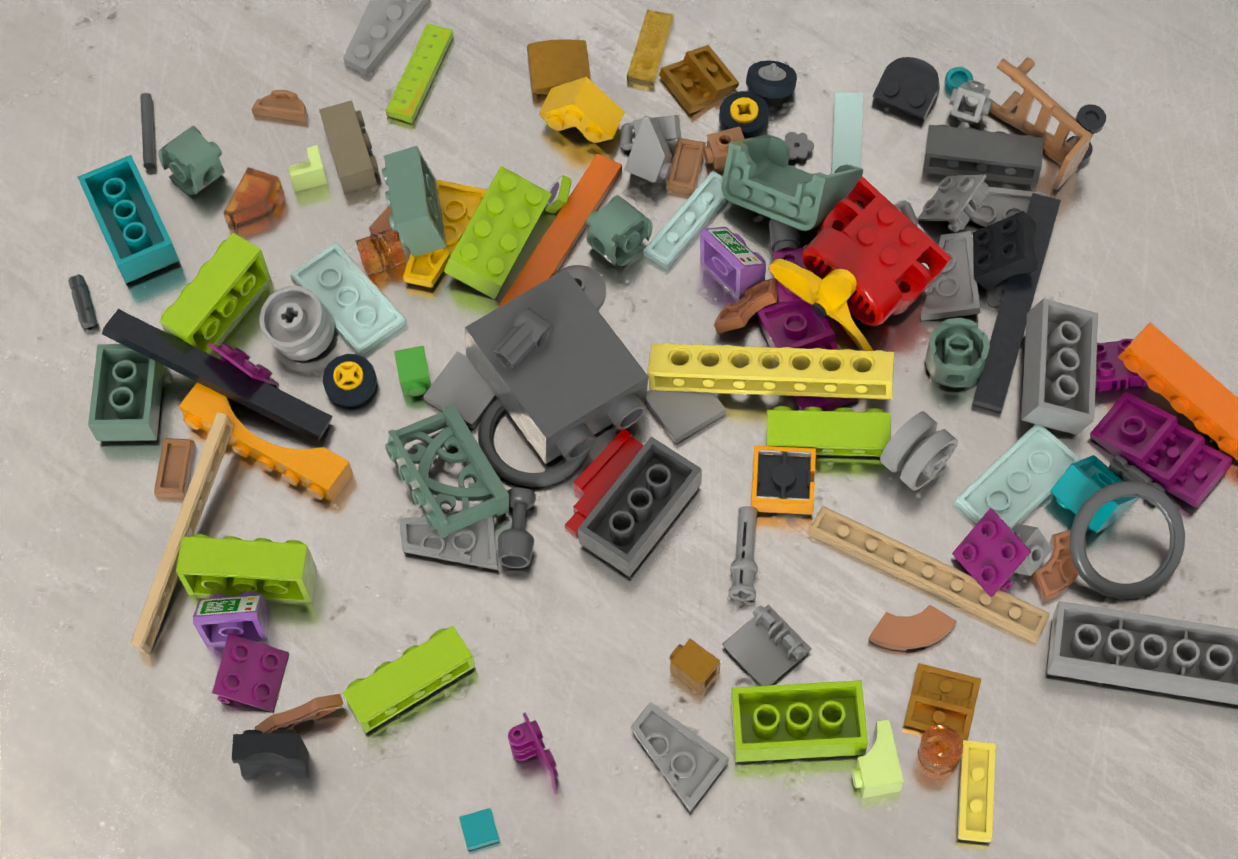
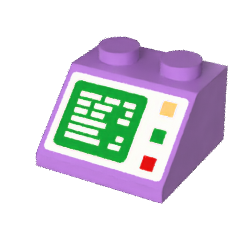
(731, 260)
(237, 615)

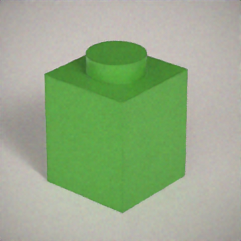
(413, 370)

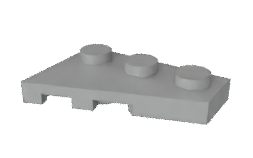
(1001, 204)
(954, 290)
(468, 545)
(679, 753)

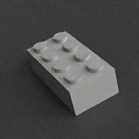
(1060, 366)

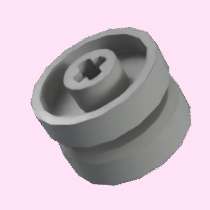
(297, 323)
(918, 450)

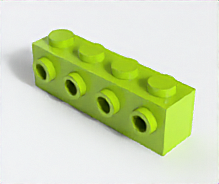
(830, 432)
(408, 678)

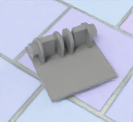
(955, 200)
(766, 646)

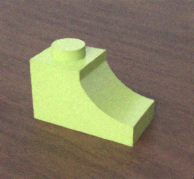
(880, 768)

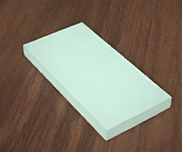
(357, 305)
(1019, 478)

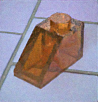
(253, 198)

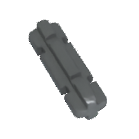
(82, 301)
(1131, 473)

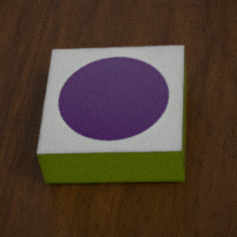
(560, 192)

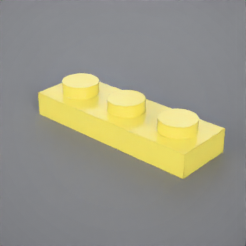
(976, 791)

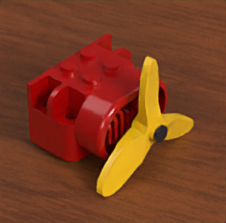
(863, 263)

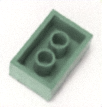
(413, 201)
(125, 395)

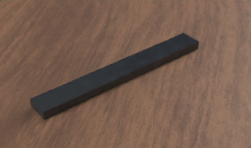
(1013, 312)
(217, 375)

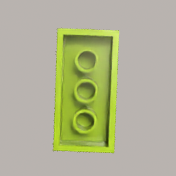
(497, 232)
(217, 294)
(240, 566)
(798, 721)

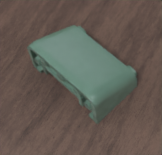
(763, 182)

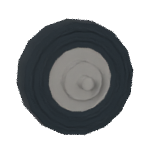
(771, 79)

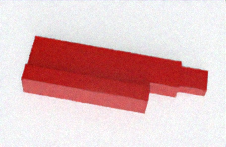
(601, 475)

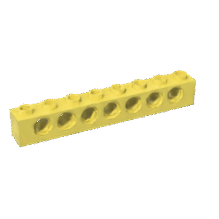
(771, 371)

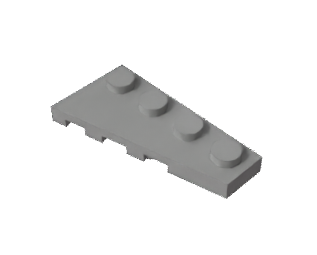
(379, 30)

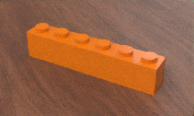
(1185, 386)

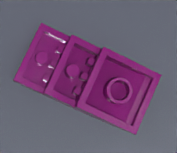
(800, 328)
(1161, 448)

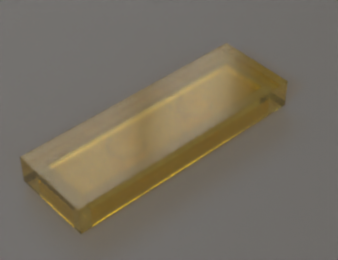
(650, 48)

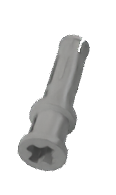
(744, 566)

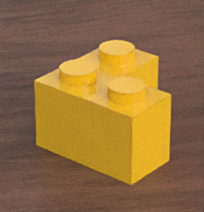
(584, 107)

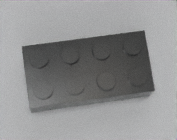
(640, 506)

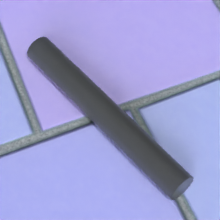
(147, 131)

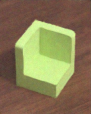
(308, 173)

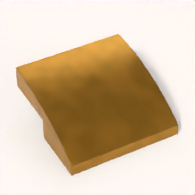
(556, 63)
(699, 79)
(942, 699)

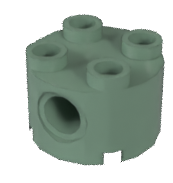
(192, 161)
(618, 231)
(957, 353)

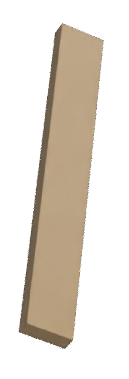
(185, 526)
(928, 574)

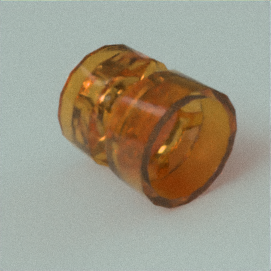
(380, 251)
(939, 752)

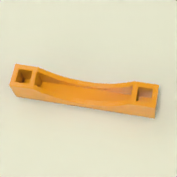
(316, 468)

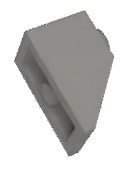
(650, 153)

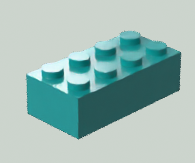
(128, 219)

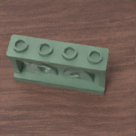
(458, 435)

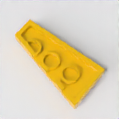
(457, 207)

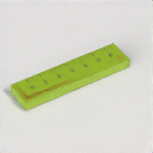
(419, 73)

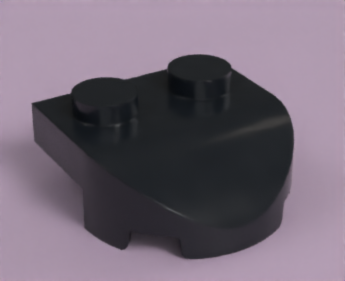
(909, 86)

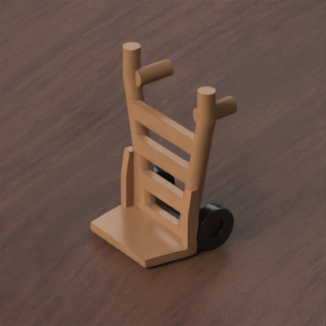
(1065, 152)

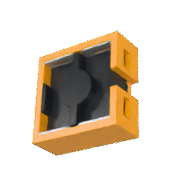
(783, 479)

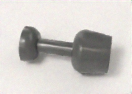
(517, 544)

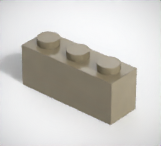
(349, 146)

